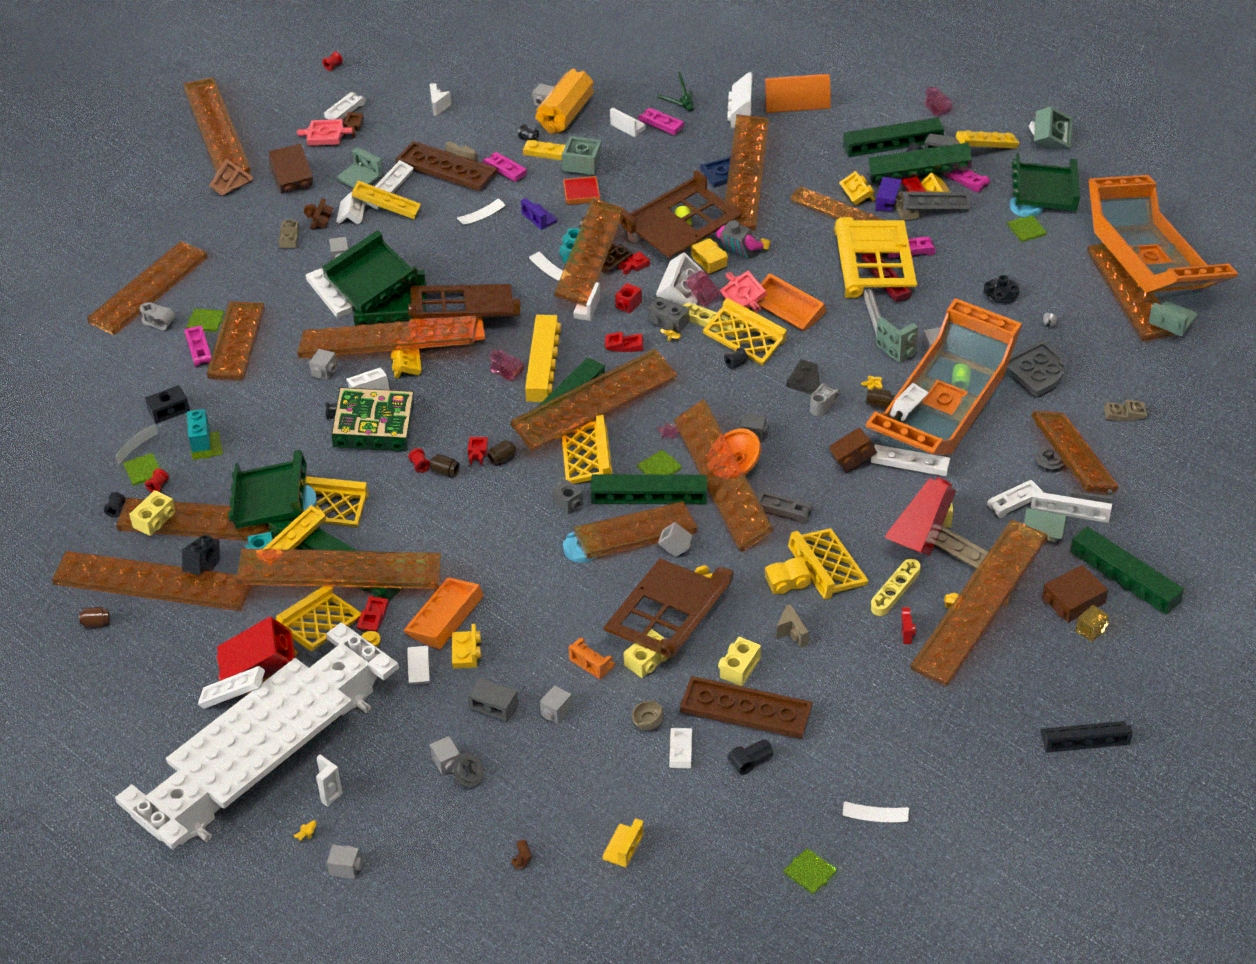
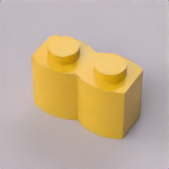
(709, 255)
(787, 575)

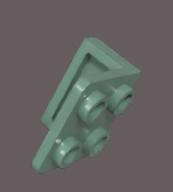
(366, 168)
(1172, 317)
(897, 343)

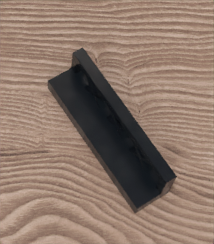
(1086, 736)

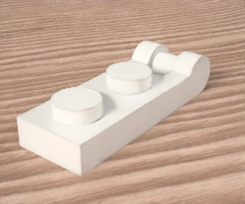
(345, 105)
(1013, 498)

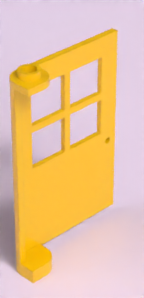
(876, 238)

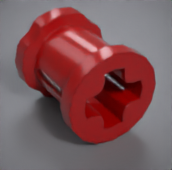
(332, 61)
(417, 457)
(157, 480)

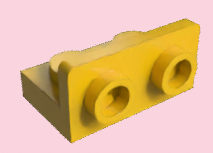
(856, 188)
(406, 361)
(465, 648)

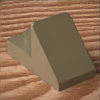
(792, 625)

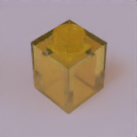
(1092, 623)

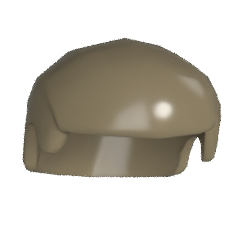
(648, 715)

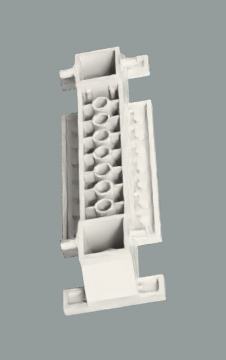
(257, 737)

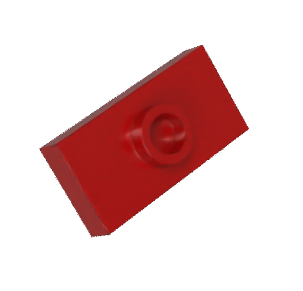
(912, 185)

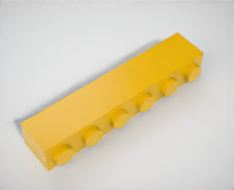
(542, 357)

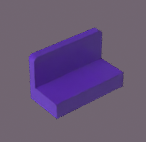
(537, 214)

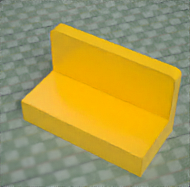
(934, 184)
(624, 843)

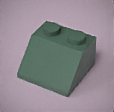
(1053, 128)
(581, 155)
(1046, 522)

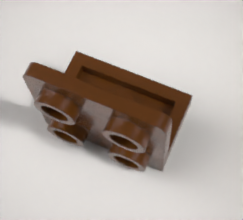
(852, 449)

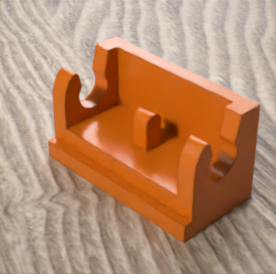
(589, 659)

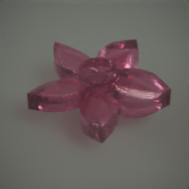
(668, 430)

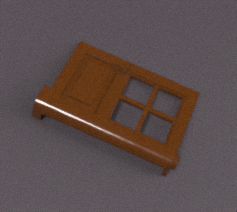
(667, 230)
(479, 301)
(675, 589)

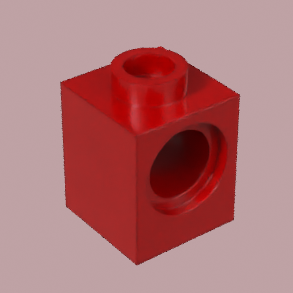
(628, 298)

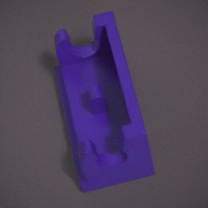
(887, 193)

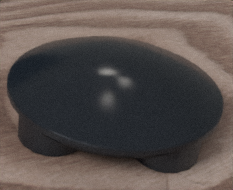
(1001, 289)

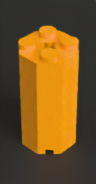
(565, 101)

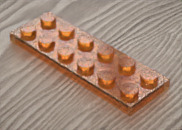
(235, 340)
(1074, 451)
(631, 529)

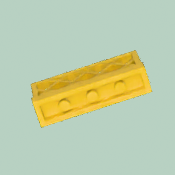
(753, 322)
(600, 449)
(341, 488)
(819, 576)
(307, 610)

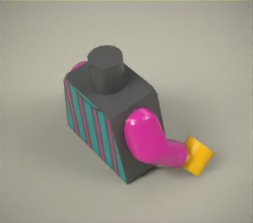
(740, 240)

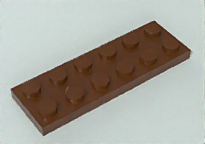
(447, 165)
(746, 707)

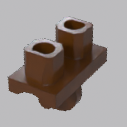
(318, 214)

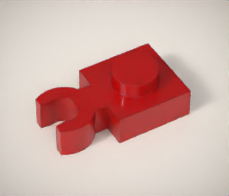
(635, 262)
(477, 449)
(908, 628)

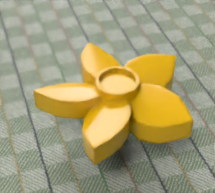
(672, 334)
(873, 382)
(306, 830)

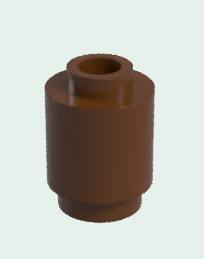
(94, 617)

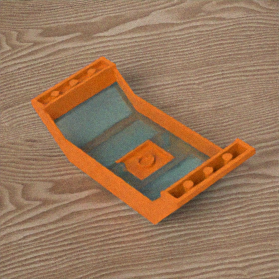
(1144, 240)
(960, 378)

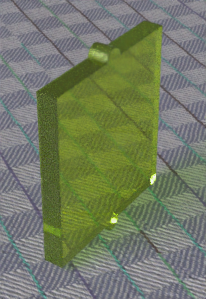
(1026, 228)
(207, 318)
(216, 448)
(660, 464)
(141, 468)
(809, 871)

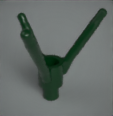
(685, 99)

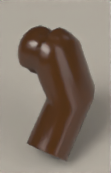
(524, 857)

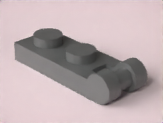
(785, 506)

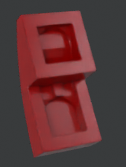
(619, 343)
(374, 614)

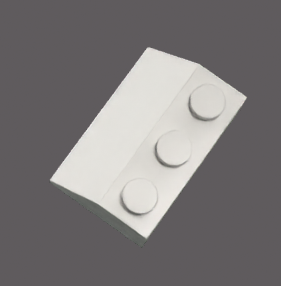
(740, 98)
(674, 282)

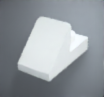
(439, 99)

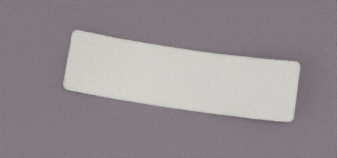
(482, 213)
(545, 265)
(135, 442)
(875, 813)

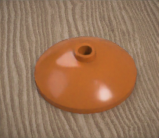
(745, 447)

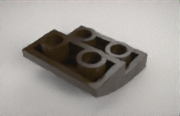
(616, 256)

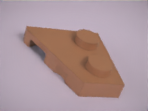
(229, 178)

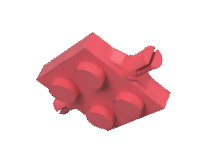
(325, 132)
(744, 290)

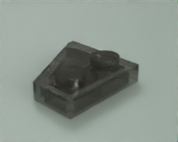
(804, 377)

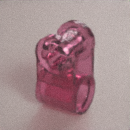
(937, 101)
(702, 286)
(505, 365)

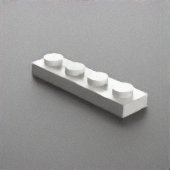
(394, 179)
(330, 296)
(911, 460)
(1071, 506)
(231, 687)

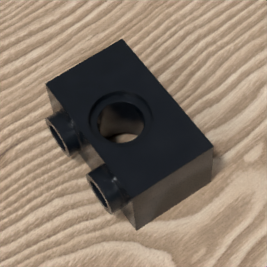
(167, 404)
(200, 555)

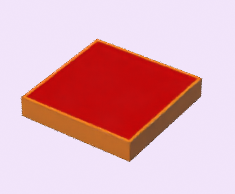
(581, 190)

